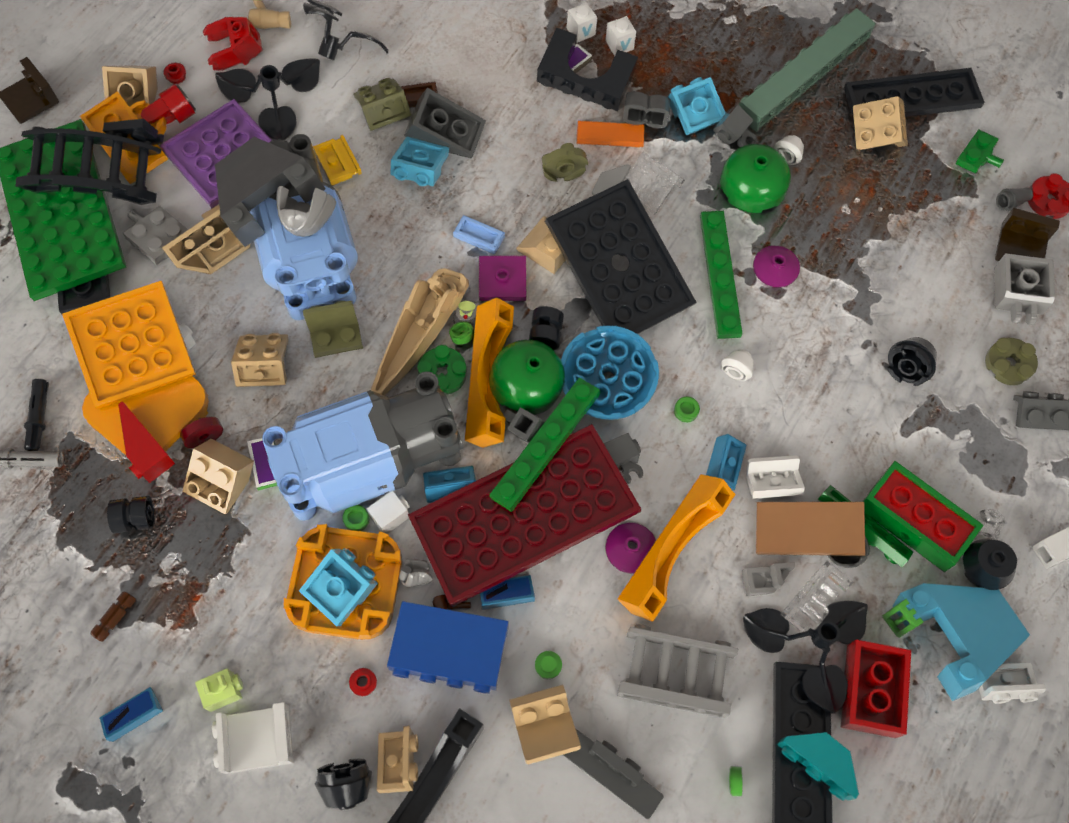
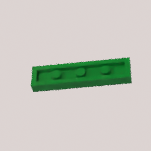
(877, 536)

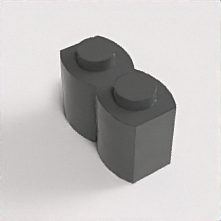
(646, 109)

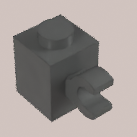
(734, 127)
(523, 424)
(625, 454)

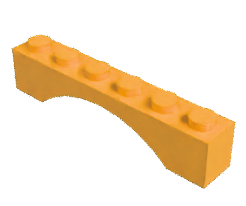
(484, 418)
(648, 586)

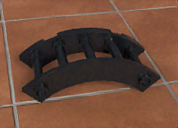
(83, 181)

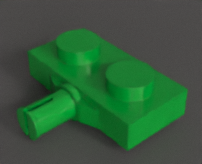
(979, 152)

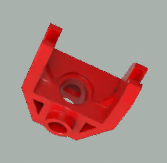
(243, 37)

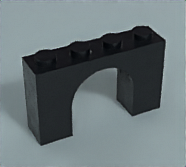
(604, 90)

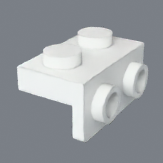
(774, 477)
(1012, 682)

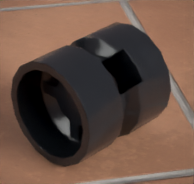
(547, 326)
(124, 514)

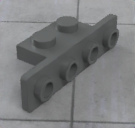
(616, 775)

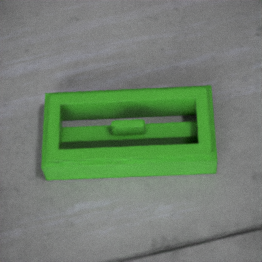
(907, 615)

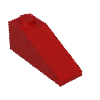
(141, 448)

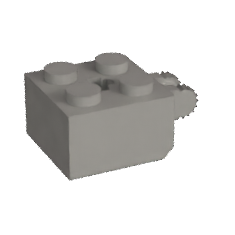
(1024, 286)

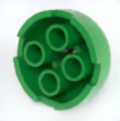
(755, 178)
(527, 376)

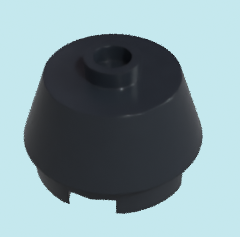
(912, 361)
(989, 564)
(344, 784)

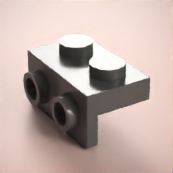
(1042, 412)

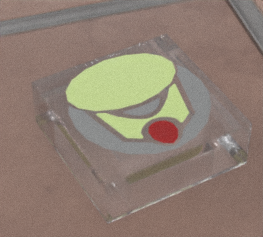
(466, 312)

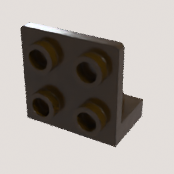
(29, 95)
(1025, 234)

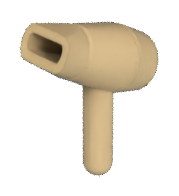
(265, 18)

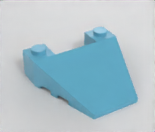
(977, 625)

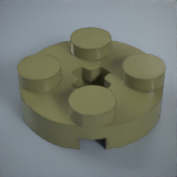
(564, 163)
(1021, 352)

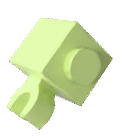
(219, 689)

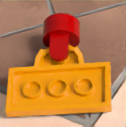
(169, 107)

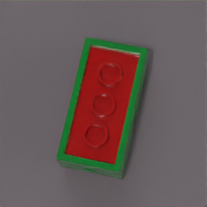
(921, 517)

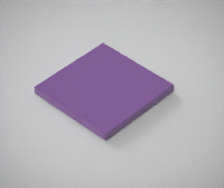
(207, 143)

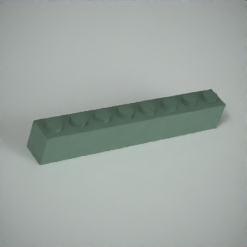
(807, 68)

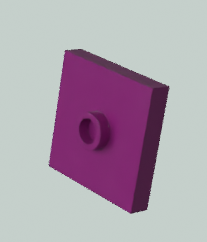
(502, 278)

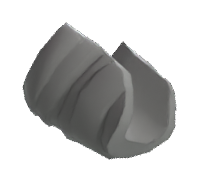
(415, 573)

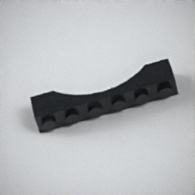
(440, 769)

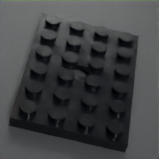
(614, 225)

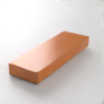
(610, 134)

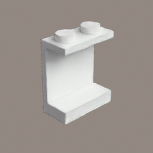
(253, 739)

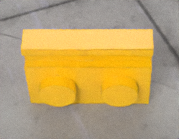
(337, 160)

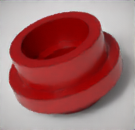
(175, 73)
(368, 688)

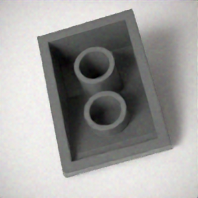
(445, 124)

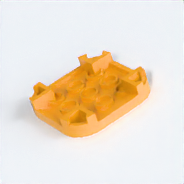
(160, 411)
(372, 550)

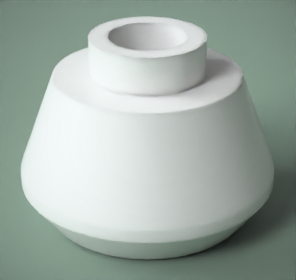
(791, 148)
(738, 365)

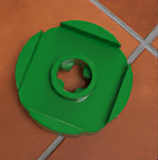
(445, 357)

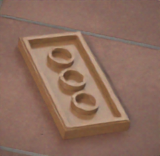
(810, 528)

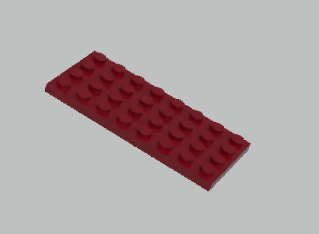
(481, 543)

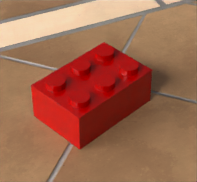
(876, 689)

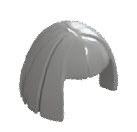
(302, 218)

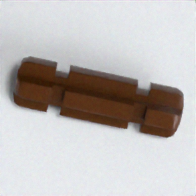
(112, 616)

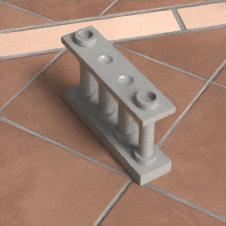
(687, 698)

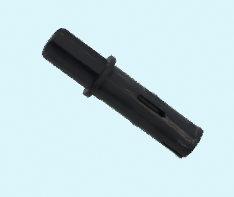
(37, 407)

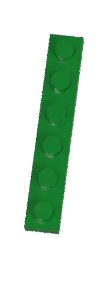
(720, 275)
(545, 444)

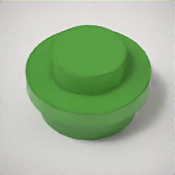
(548, 664)

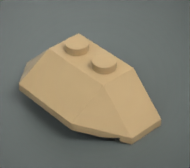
(205, 246)

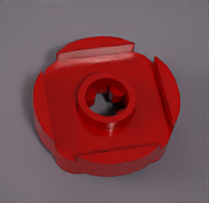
(1051, 185)

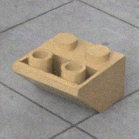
(217, 475)

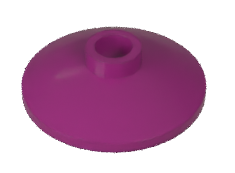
(773, 273)
(617, 547)

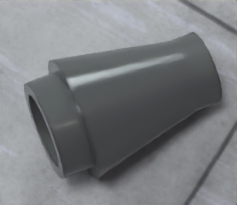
(1013, 197)

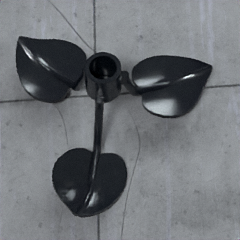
(329, 44)
(275, 121)
(843, 624)

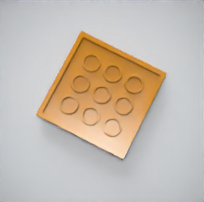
(128, 344)

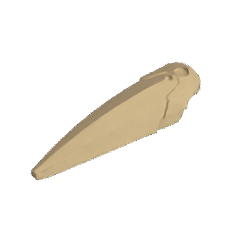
(419, 325)

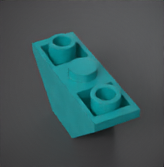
(824, 761)

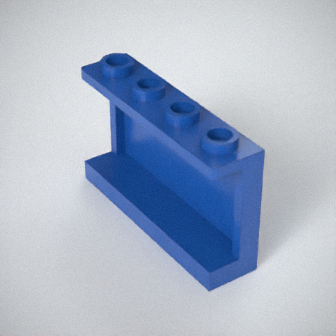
(448, 647)

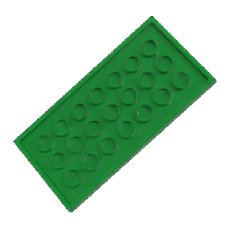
(61, 234)

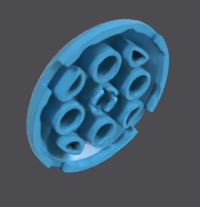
(617, 352)

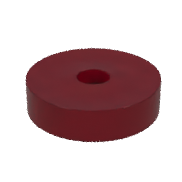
(201, 431)

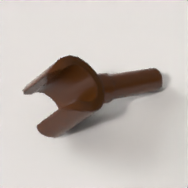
(441, 602)

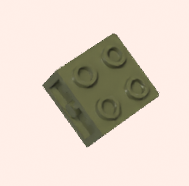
(383, 103)
(333, 328)

